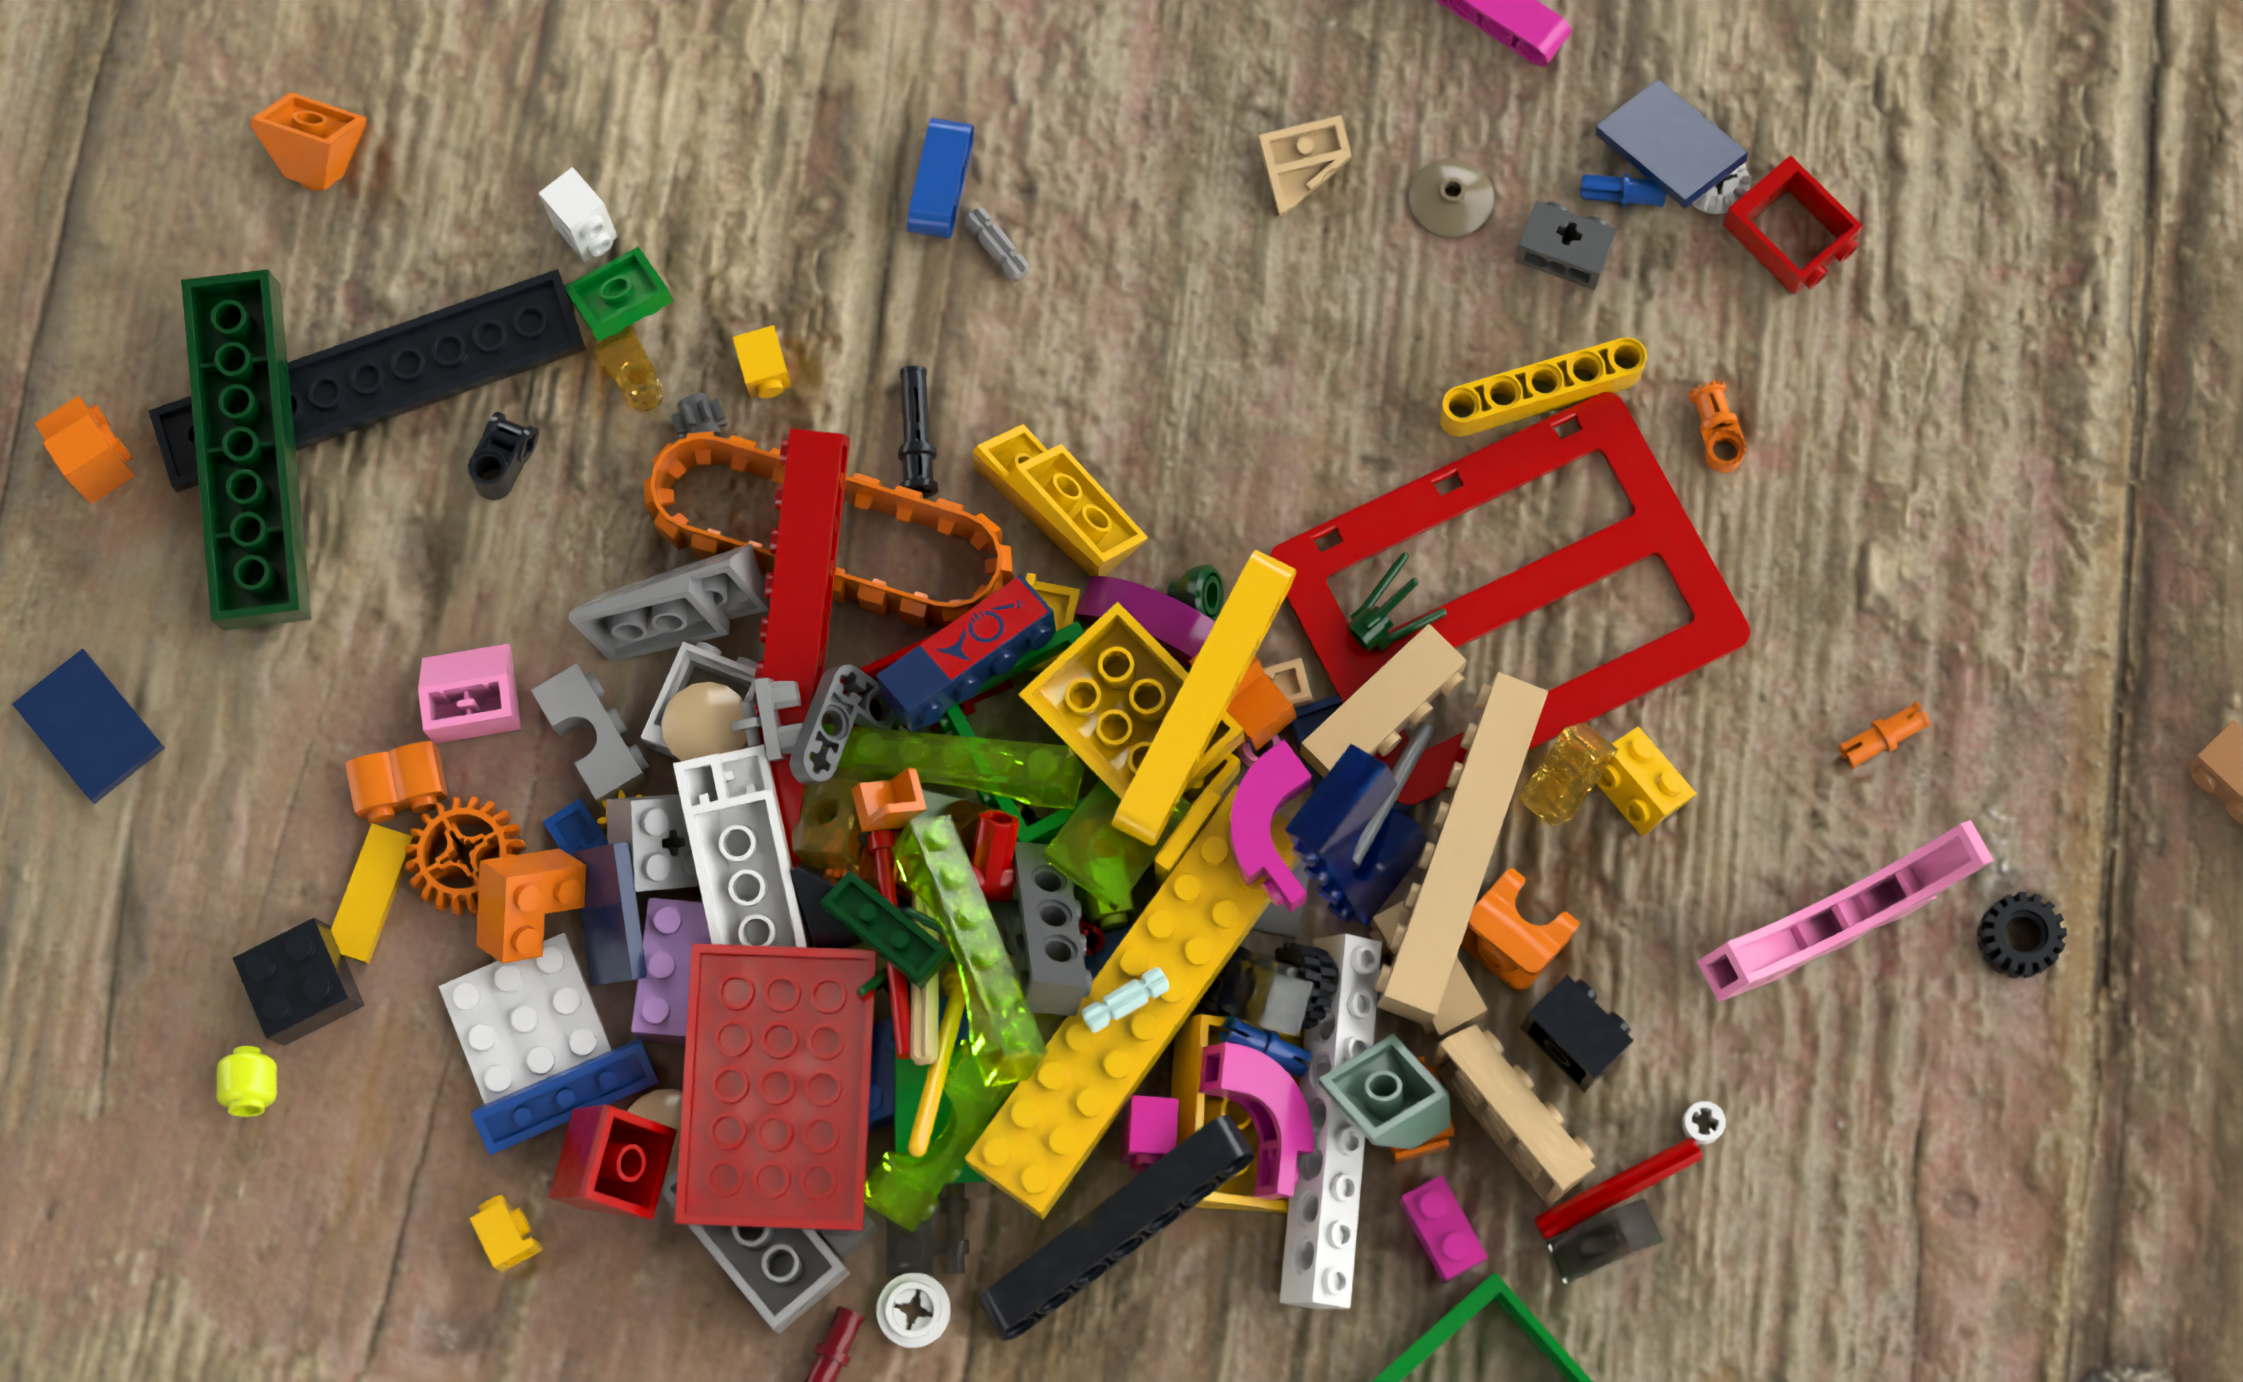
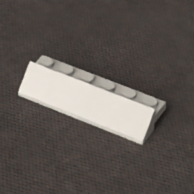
(740, 849)

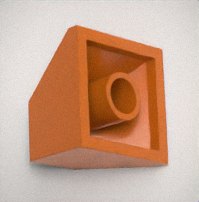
(309, 139)

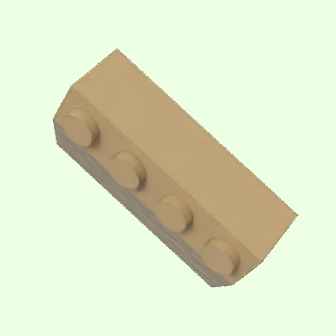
(1512, 1114)

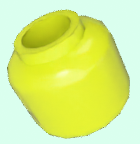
(246, 1081)

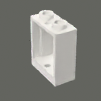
(705, 658)

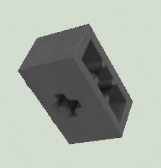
(1544, 250)

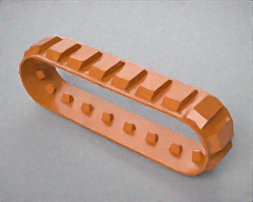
(862, 491)

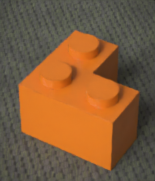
(86, 448)
(1259, 706)
(518, 894)

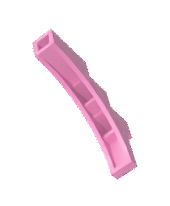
(1846, 915)

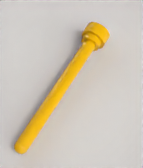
(937, 1072)

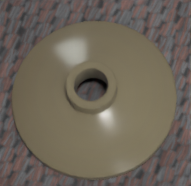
(1449, 215)

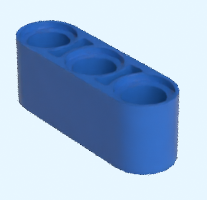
(940, 178)

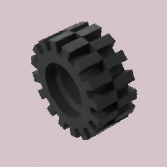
(2040, 916)
(1315, 967)

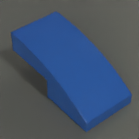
(575, 828)

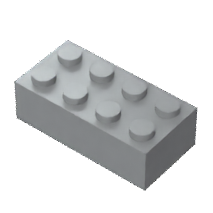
(774, 1267)

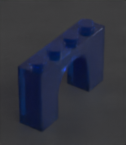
(1331, 826)

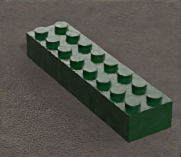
(245, 450)

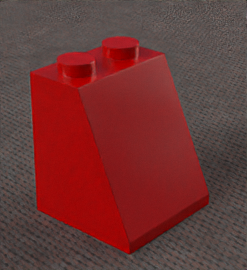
(613, 1162)

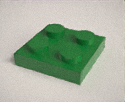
(618, 294)

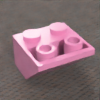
(468, 694)

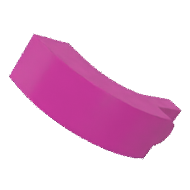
(1262, 792)
(1272, 1103)

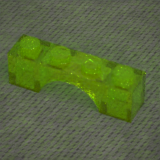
(908, 1185)

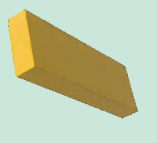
(370, 892)

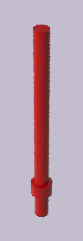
(880, 848)

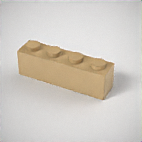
(1388, 701)

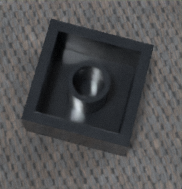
(298, 982)
(1577, 1032)

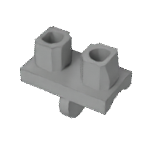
(770, 698)

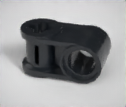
(504, 448)

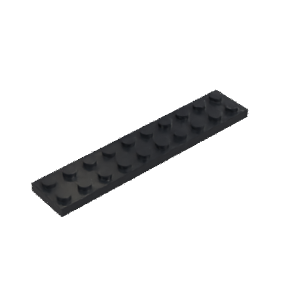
(404, 367)

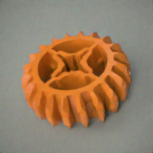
(450, 862)

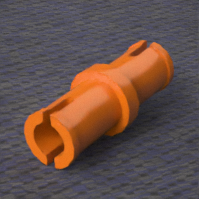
(1884, 735)

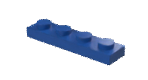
(554, 1098)

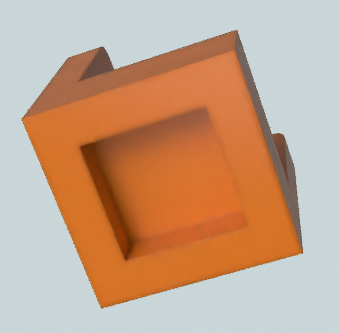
(889, 802)

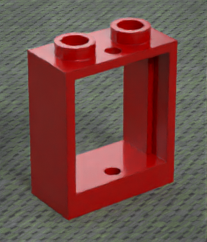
(1817, 200)

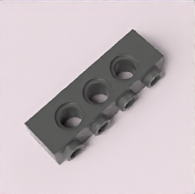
(1047, 934)

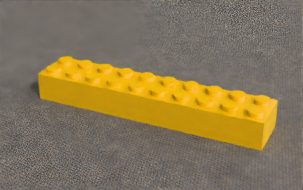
(1089, 1075)

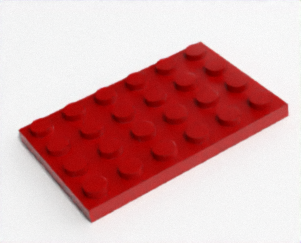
(776, 1087)

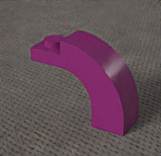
(1169, 621)

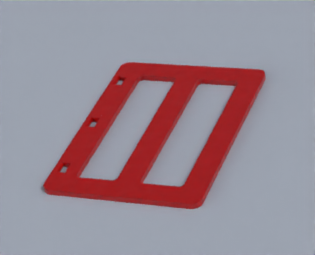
(1654, 529)

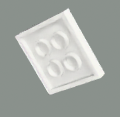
(525, 1019)

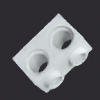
(578, 215)

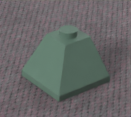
(1389, 1095)

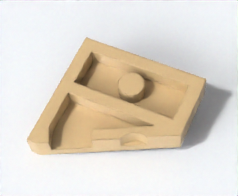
(1302, 159)

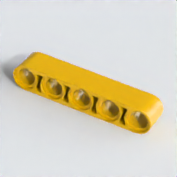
(1556, 372)

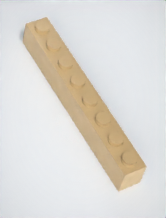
(1461, 850)

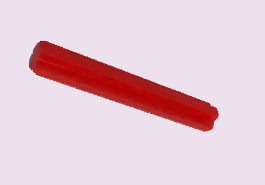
(1618, 1188)

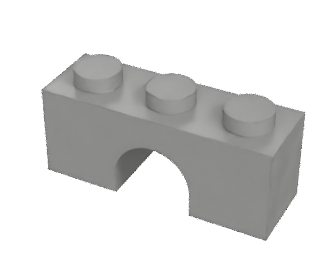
(574, 703)

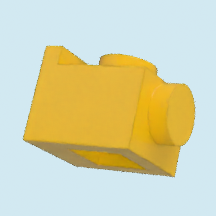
(504, 1233)

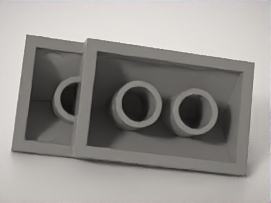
(674, 606)

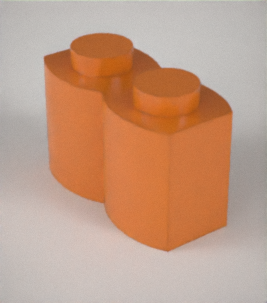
(396, 781)

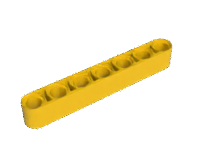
(1203, 698)

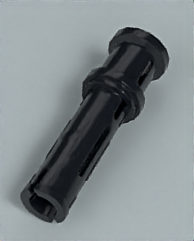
(919, 454)

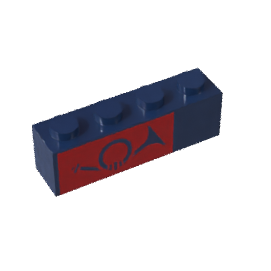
(967, 654)

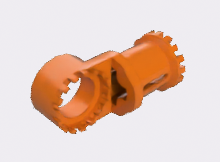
(1717, 424)

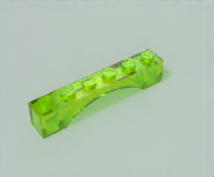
(1014, 769)
(999, 1016)

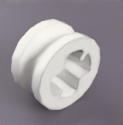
(1715, 1116)

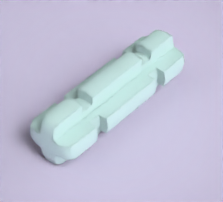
(1125, 999)

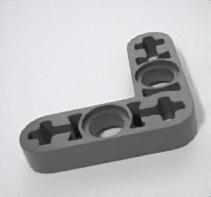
(845, 711)

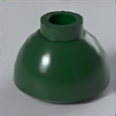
(1200, 589)

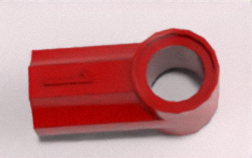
(994, 853)

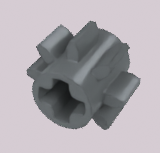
(698, 415)

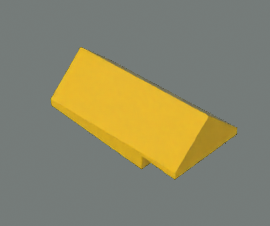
(1059, 499)

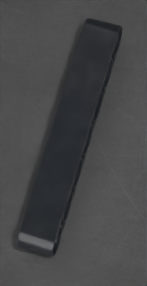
(1116, 1227)

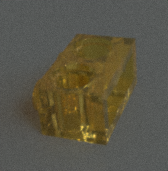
(1567, 774)

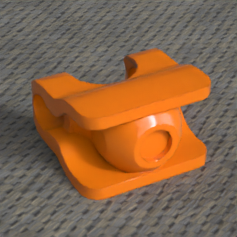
(1507, 942)

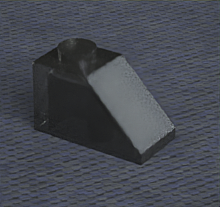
(1604, 1240)

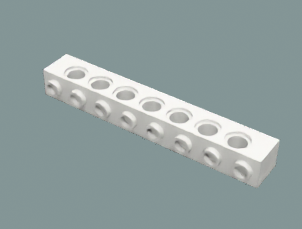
(1327, 1194)

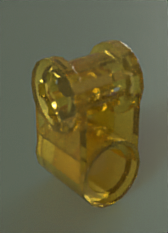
(629, 366)

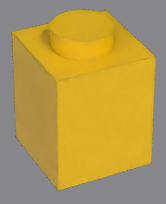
(762, 362)

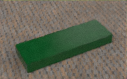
(885, 929)

